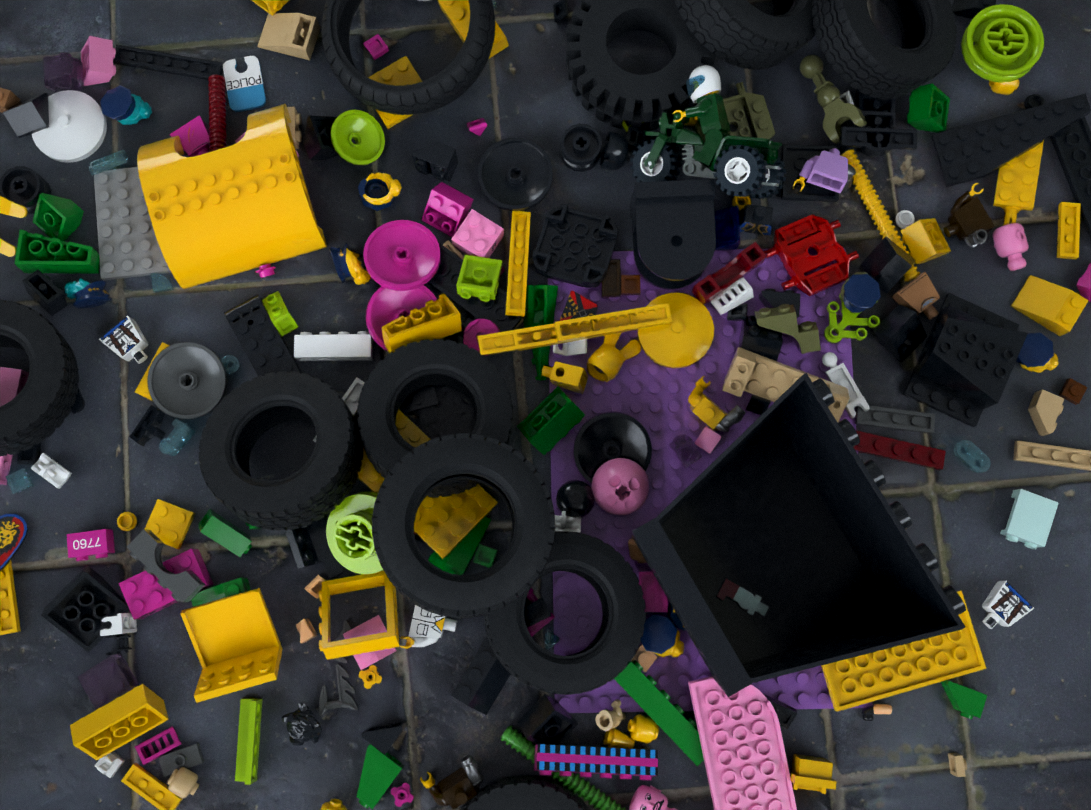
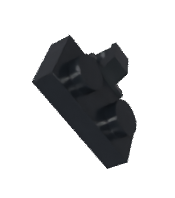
(149, 426)

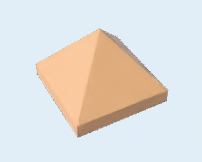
(314, 586)

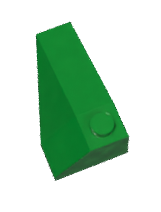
(461, 556)

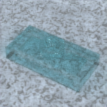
(108, 163)

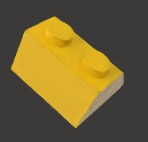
(925, 240)

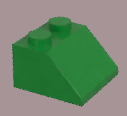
(928, 109)

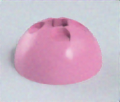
(620, 476)

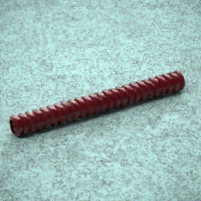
(217, 112)

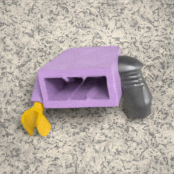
(827, 171)

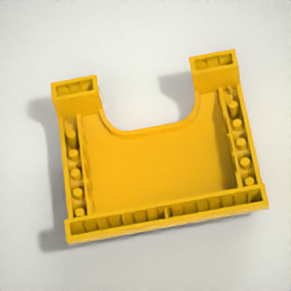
(230, 204)

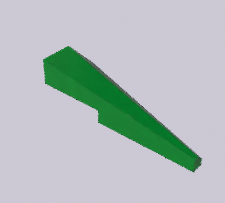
(541, 310)

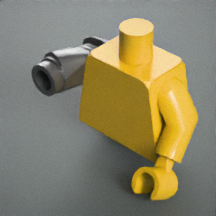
(710, 412)

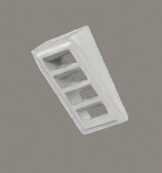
(742, 296)

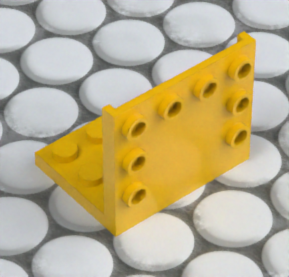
(233, 644)

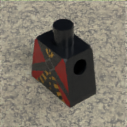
(578, 307)

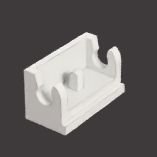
(121, 624)

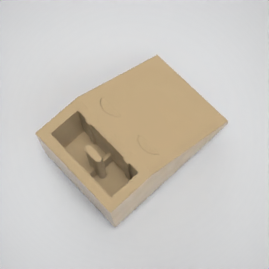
(290, 34)

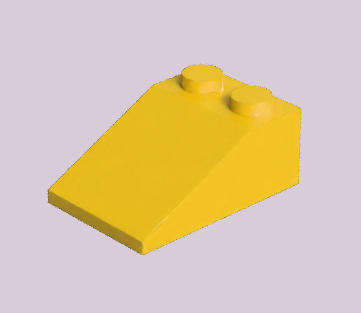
(1049, 305)

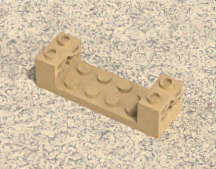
(771, 379)

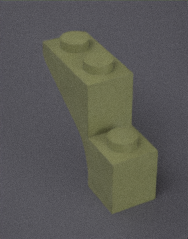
(785, 321)

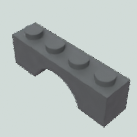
(148, 550)

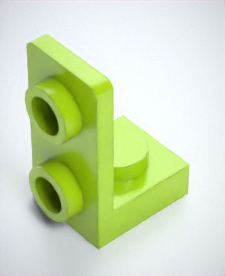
(279, 313)

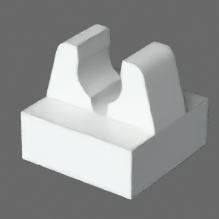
(109, 764)

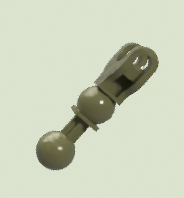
(830, 99)

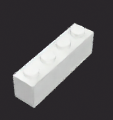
(333, 347)

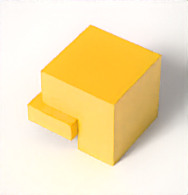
(812, 773)

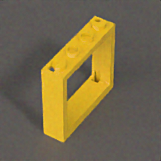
(364, 643)

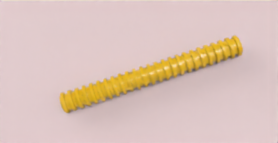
(876, 209)

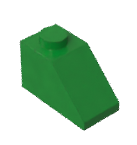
(965, 699)

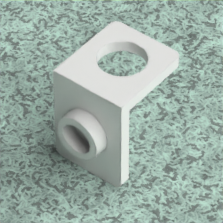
(572, 348)

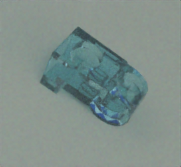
(177, 438)

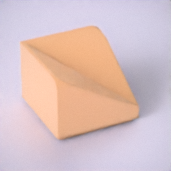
(306, 630)

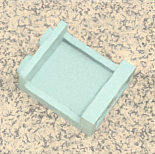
(1030, 519)

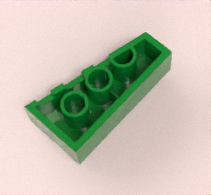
(54, 256)

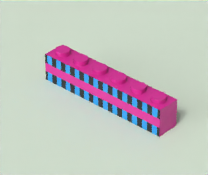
(595, 761)

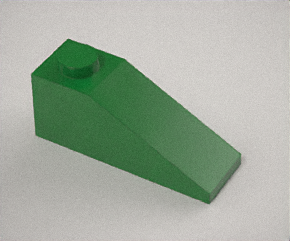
(221, 591)

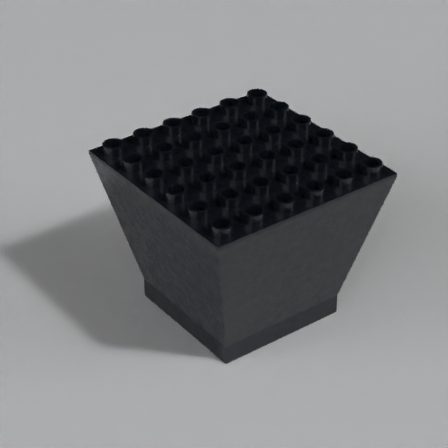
(808, 533)

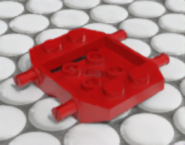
(792, 247)

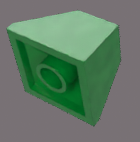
(57, 216)

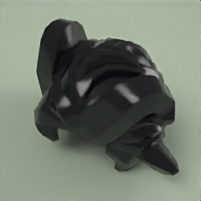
(302, 725)

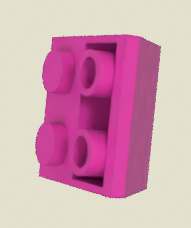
(446, 208)

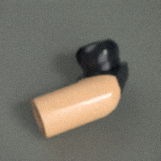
(876, 709)

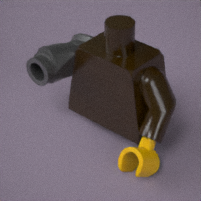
(969, 219)
(458, 786)

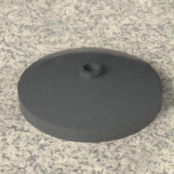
(170, 376)

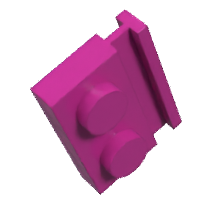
(653, 593)

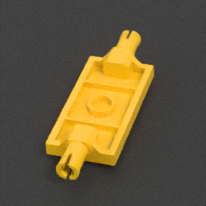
(1018, 184)

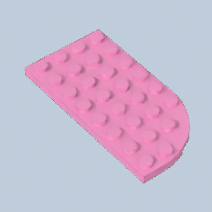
(741, 748)

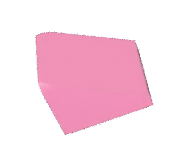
(708, 439)

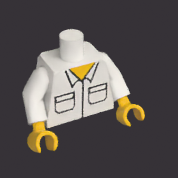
(427, 628)

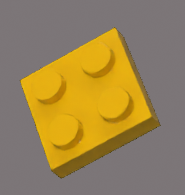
(170, 523)

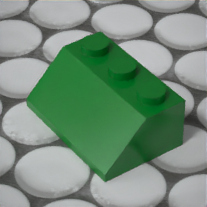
(551, 421)

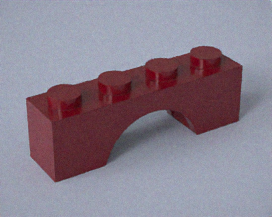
(737, 268)

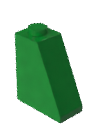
(224, 533)
(376, 776)

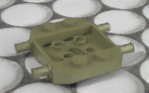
(756, 110)

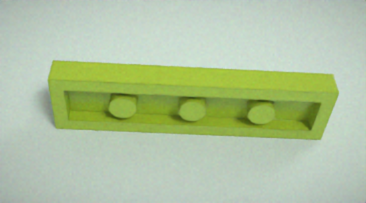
(248, 740)

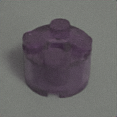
(63, 72)

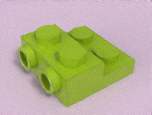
(479, 278)

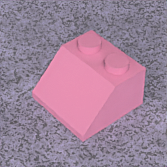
(98, 61)

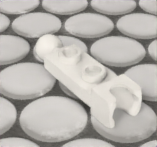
(839, 375)

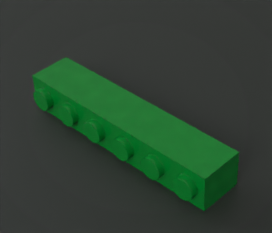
(657, 706)

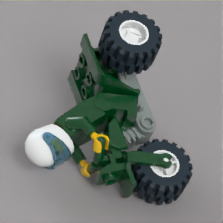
(739, 163)

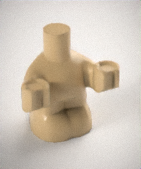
(610, 719)

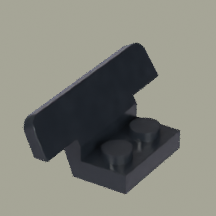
(311, 547)

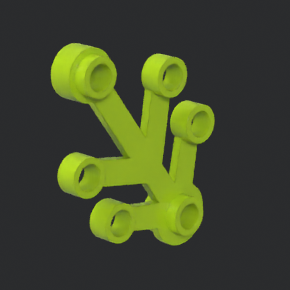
(848, 319)

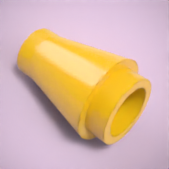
(617, 739)

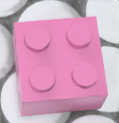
(477, 235)

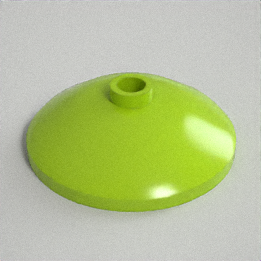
(365, 132)

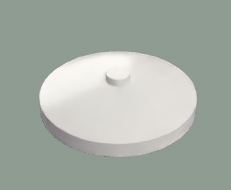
(74, 127)

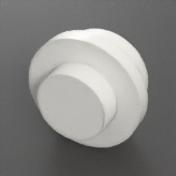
(904, 219)

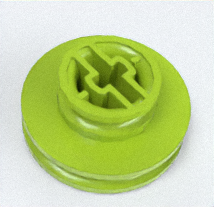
(1006, 43)
(351, 533)

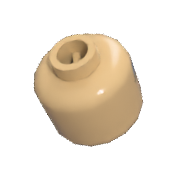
(183, 782)

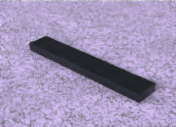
(166, 62)

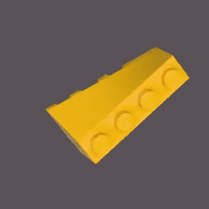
(431, 322)

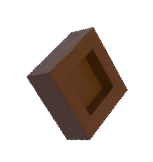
(630, 284)
(1072, 391)

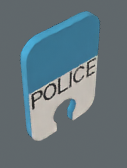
(244, 89)

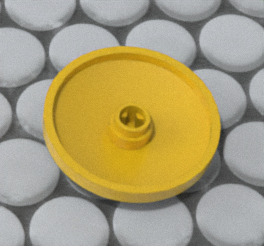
(682, 340)

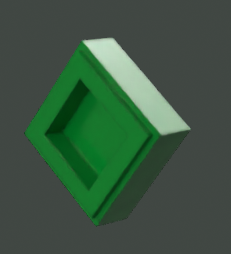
(485, 556)

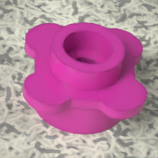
(266, 270)
(399, 800)

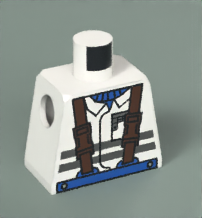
(126, 340)
(1004, 606)

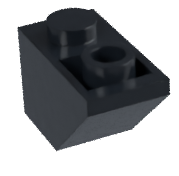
(773, 299)

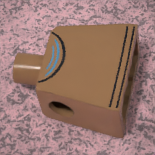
(919, 296)

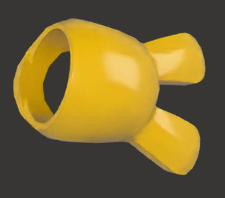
(611, 359)

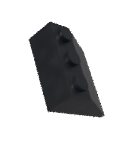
(82, 606)

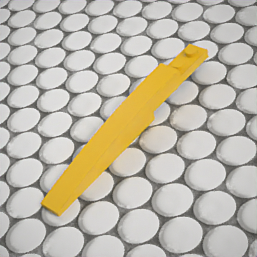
(574, 329)

